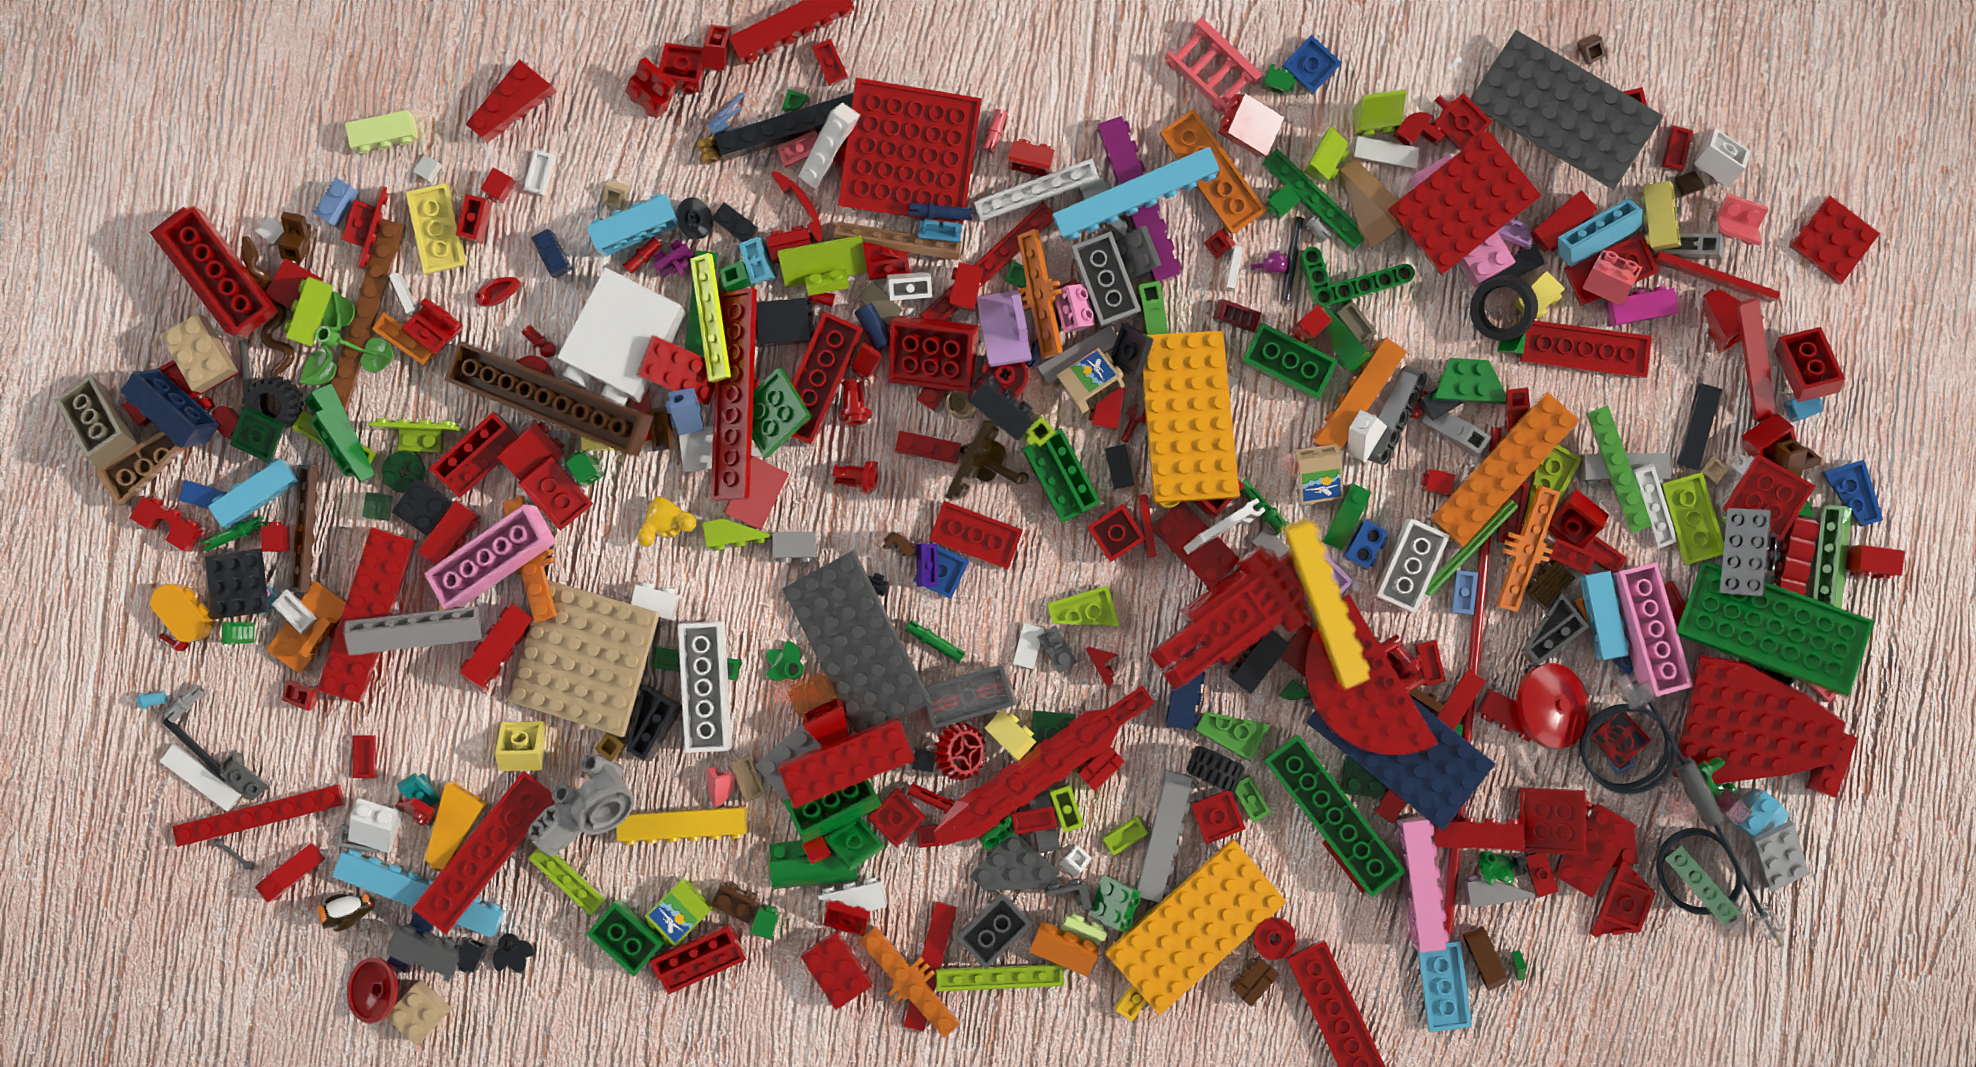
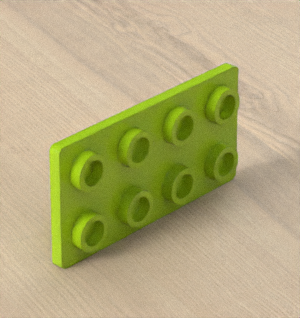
(823, 265)
(419, 437)

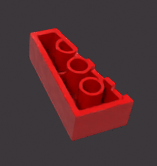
(510, 101)
(496, 647)

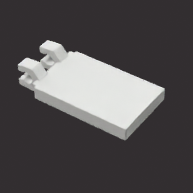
(697, 450)
(1226, 524)

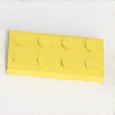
(436, 228)

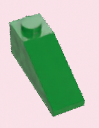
(1345, 344)
(1346, 516)

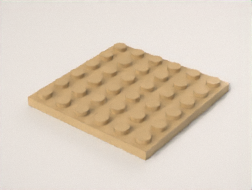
(585, 659)

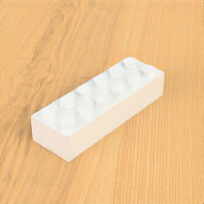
(705, 686)

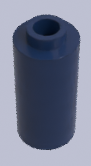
(873, 326)

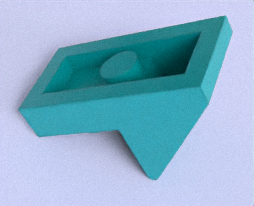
(419, 788)

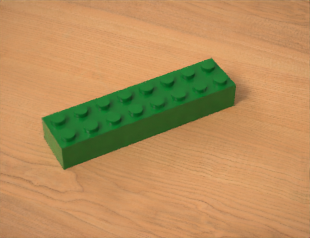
(1334, 815)

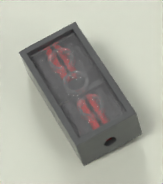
(970, 695)

